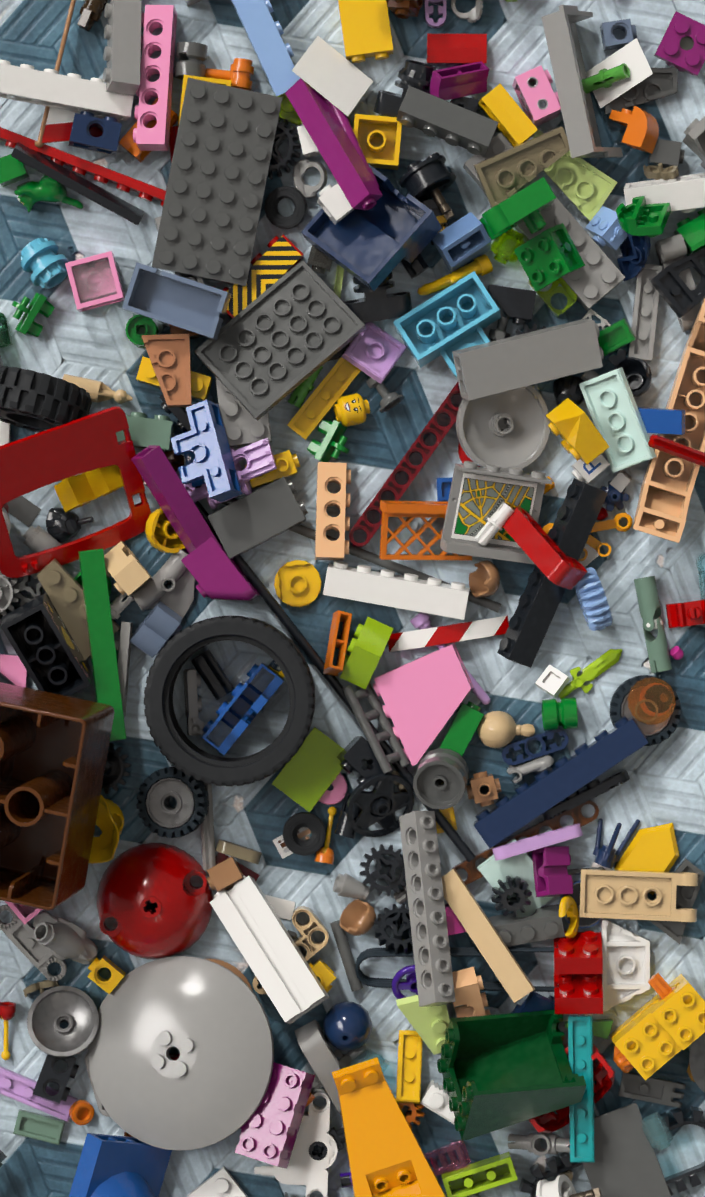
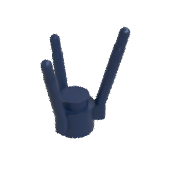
(606, 855)

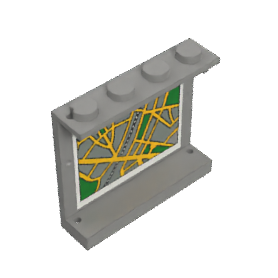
(476, 496)

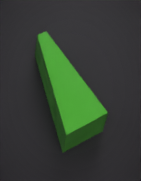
(601, 1027)

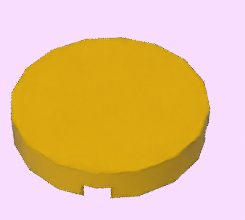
(297, 583)

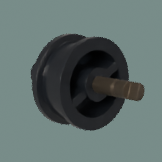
(429, 180)

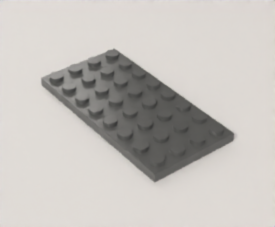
(216, 182)

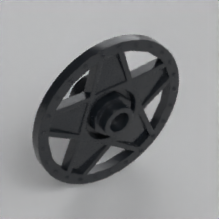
(379, 805)

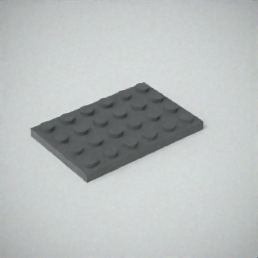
(280, 340)

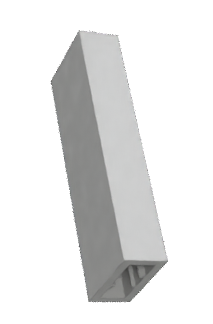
(528, 359)

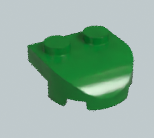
(643, 218)

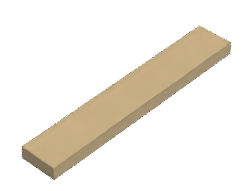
(485, 937)

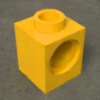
(106, 984)

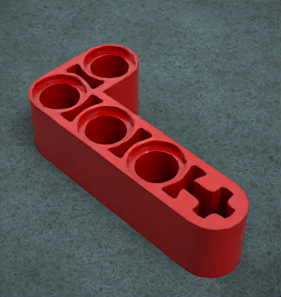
(543, 550)

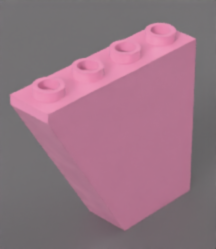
(423, 697)

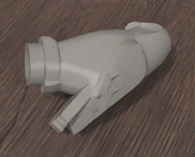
(64, 938)

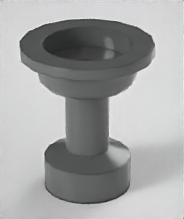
(388, 399)

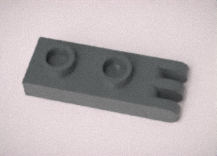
(651, 1090)

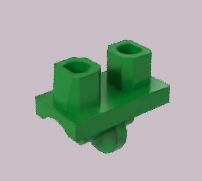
(37, 305)
(331, 444)

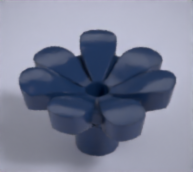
(617, 502)

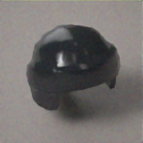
(635, 370)

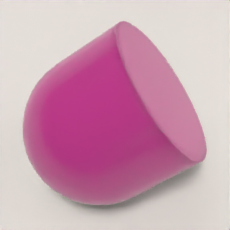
(677, 653)

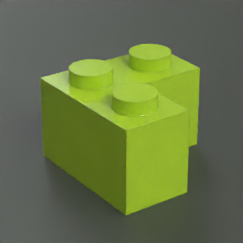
(365, 652)

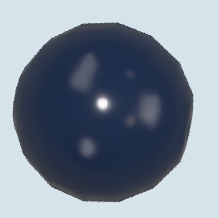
(347, 1026)

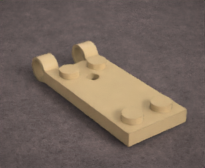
(624, 895)

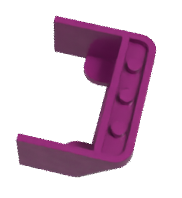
(218, 574)

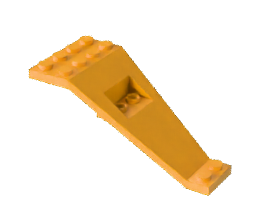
(378, 1138)

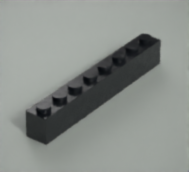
(542, 596)

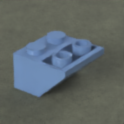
(462, 242)

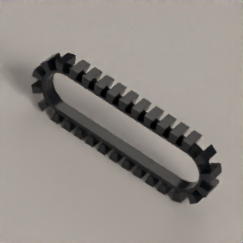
(696, 1113)

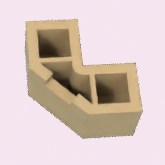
(125, 569)

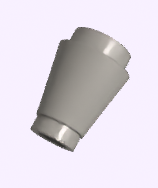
(350, 887)

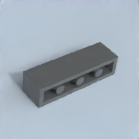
(446, 121)

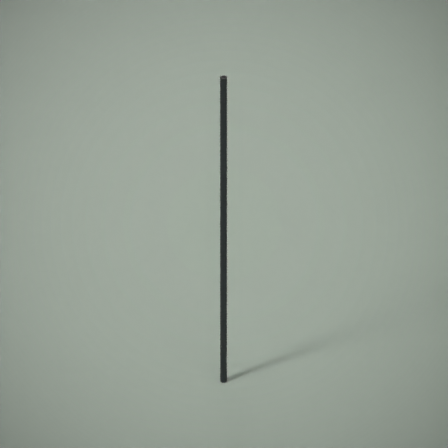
(333, 681)

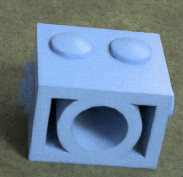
(606, 229)

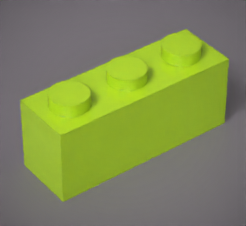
(480, 1176)

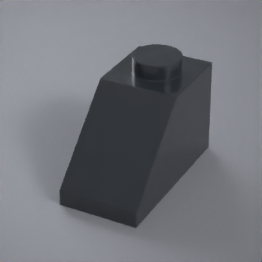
(514, 303)

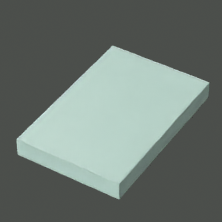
(520, 866)

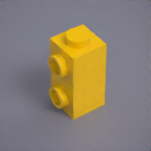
(286, 467)

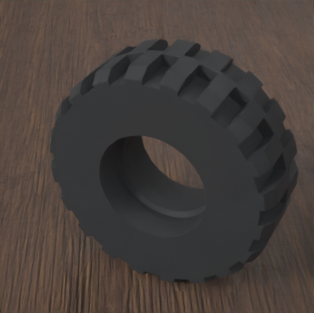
(39, 400)

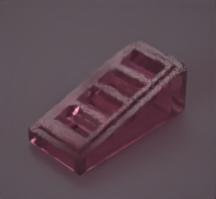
(461, 1151)

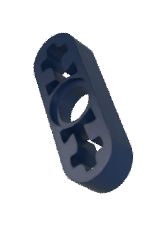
(550, 735)

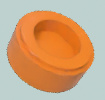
(81, 1112)

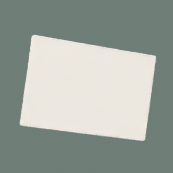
(639, 70)

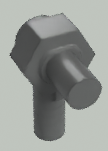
(500, 331)

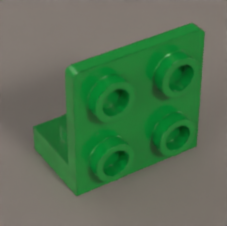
(549, 256)

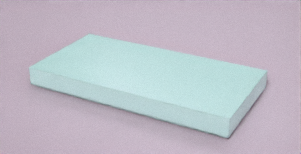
(617, 419)

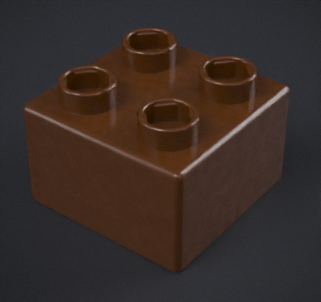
(48, 792)

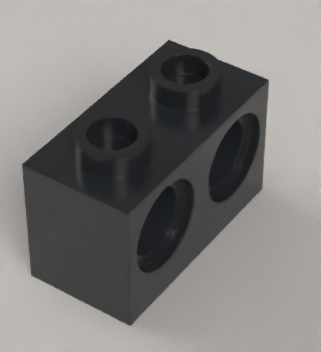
(50, 1075)

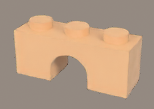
(467, 993)

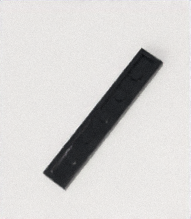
(77, 183)

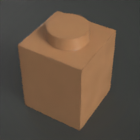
(224, 875)

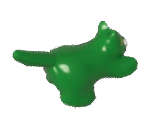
(45, 190)

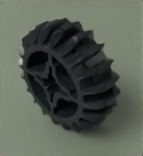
(279, 138)

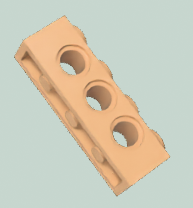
(327, 473)

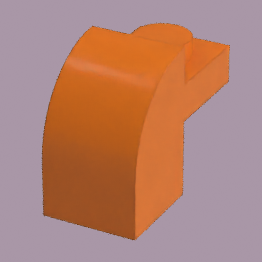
(641, 128)

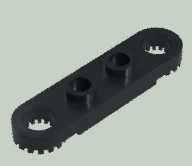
(593, 790)

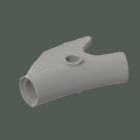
(176, 594)

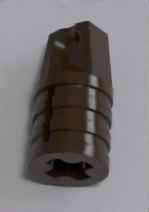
(91, 12)

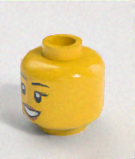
(351, 409)

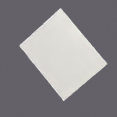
(332, 75)

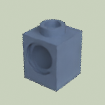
(609, 41)

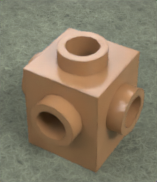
(479, 780)

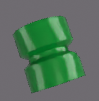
(138, 326)
(559, 714)

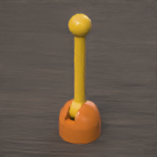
(326, 854)

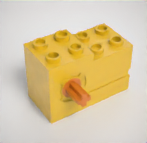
(660, 1027)

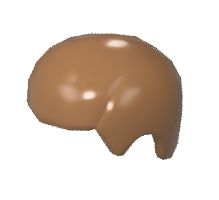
(485, 580)
(357, 917)

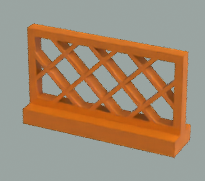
(413, 509)

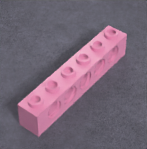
(157, 137)

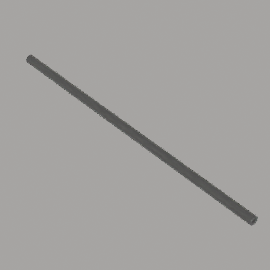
(388, 564)

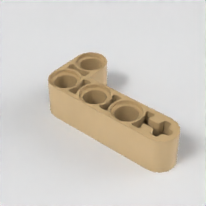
(304, 940)

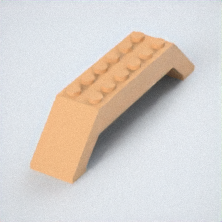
(668, 478)

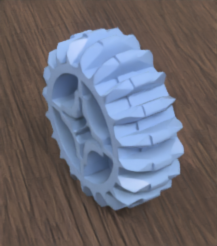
(593, 601)

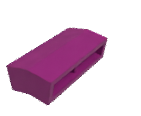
(459, 81)

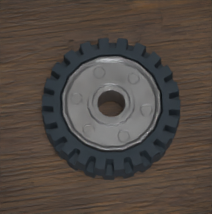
(655, 733)
(155, 806)

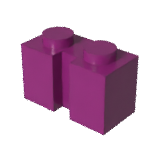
(551, 871)

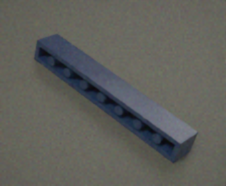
(561, 781)

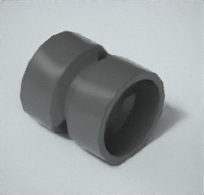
(190, 59)

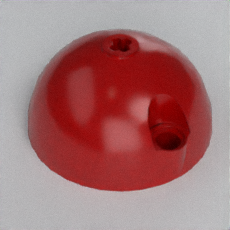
(158, 875)

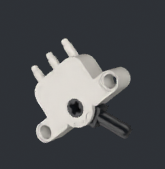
(306, 1165)

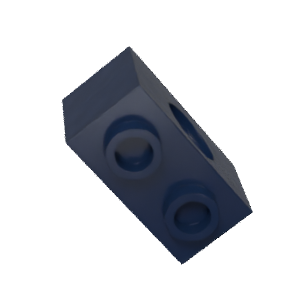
(106, 143)

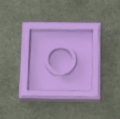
(374, 352)

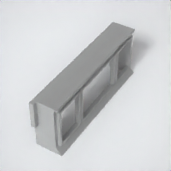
(568, 72)

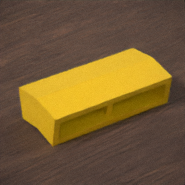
(511, 118)

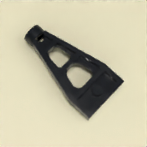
(673, 288)

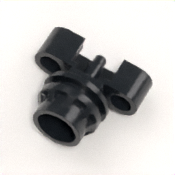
(412, 74)
(378, 304)

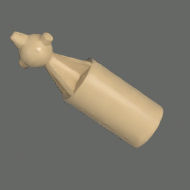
(98, 390)

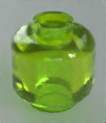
(504, 246)

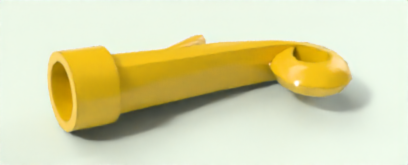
(481, 266)

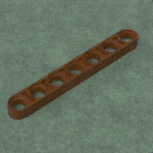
(474, 874)

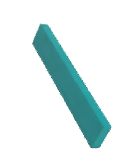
(582, 1113)

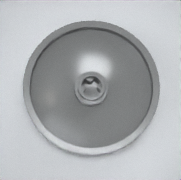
(504, 428)

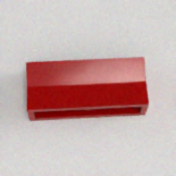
(456, 48)

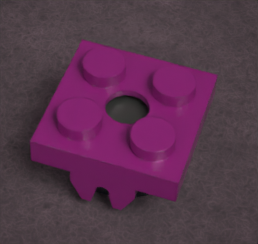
(683, 44)

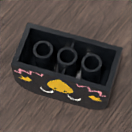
(46, 648)

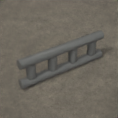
(372, 738)

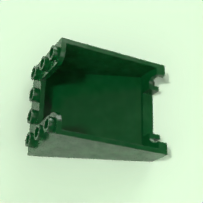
(506, 1070)

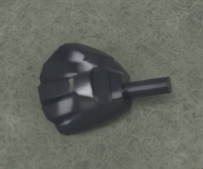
(569, 388)
(64, 524)

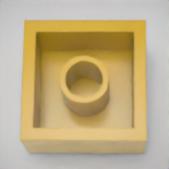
(379, 139)

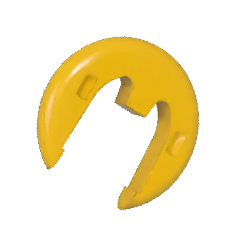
(569, 907)

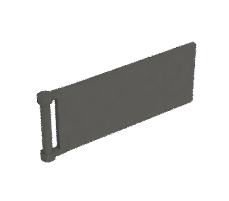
(624, 1158)

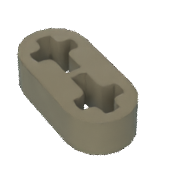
(238, 851)

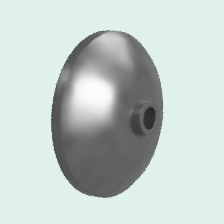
(55, 1007)

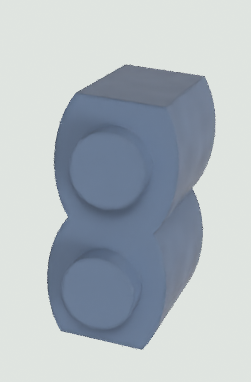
(156, 629)

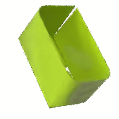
(557, 289)

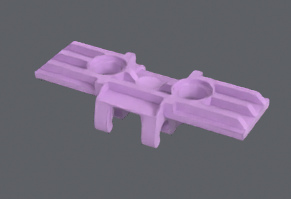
(259, 461)

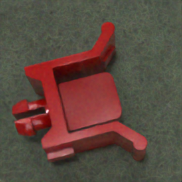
(686, 613)

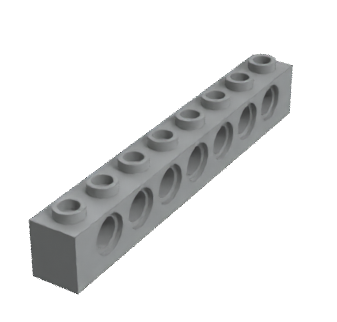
(427, 909)

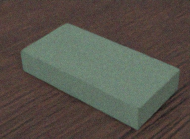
(39, 1127)

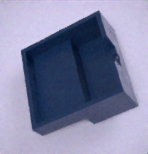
(378, 238)

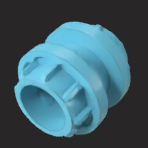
(46, 266)

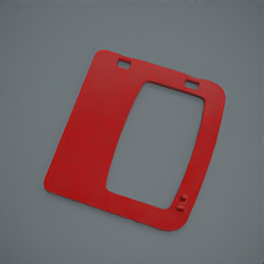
(60, 454)

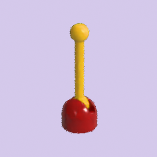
(7, 1012)

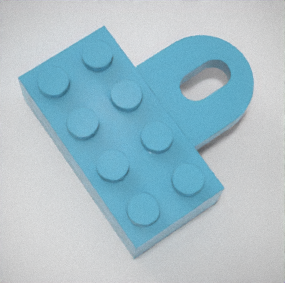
(448, 322)

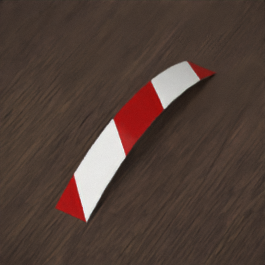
(448, 634)

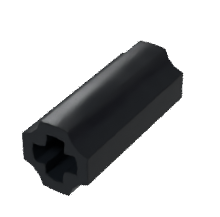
(212, 674)

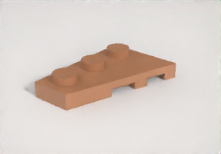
(172, 366)

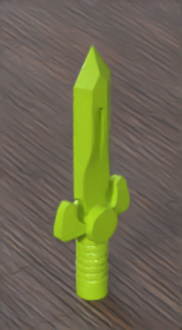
(591, 672)

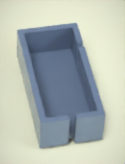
(176, 301)

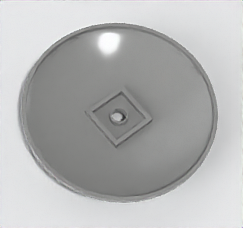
(221, 1061)

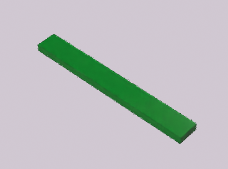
(101, 636)

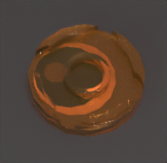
(651, 700)

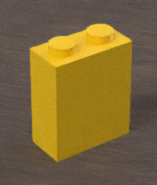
(365, 29)

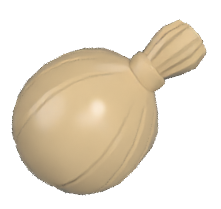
(499, 729)

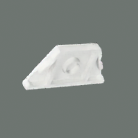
(624, 964)

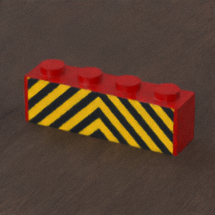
(263, 273)

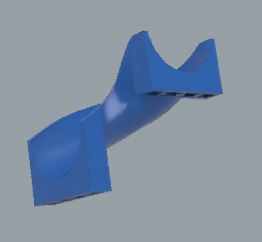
(119, 1168)

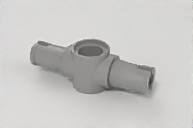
(532, 1143)

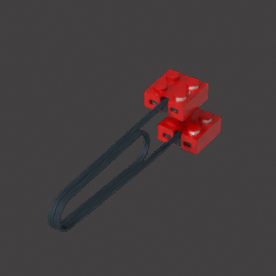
(576, 971)

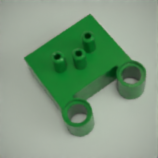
(519, 208)

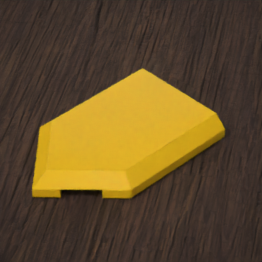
(651, 850)

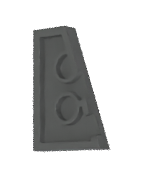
(656, 86)
(684, 899)

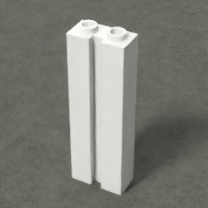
(269, 949)

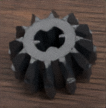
(513, 903)

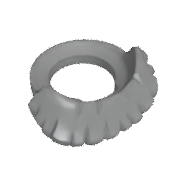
(472, 15)
(299, 170)

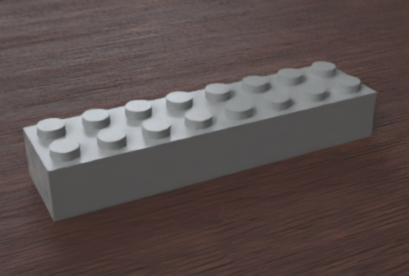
(599, 273)

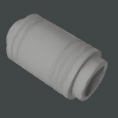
(39, 540)

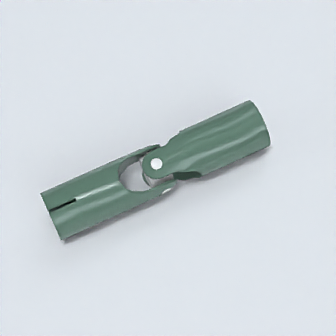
(651, 615)

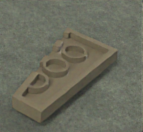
(515, 167)
(69, 603)

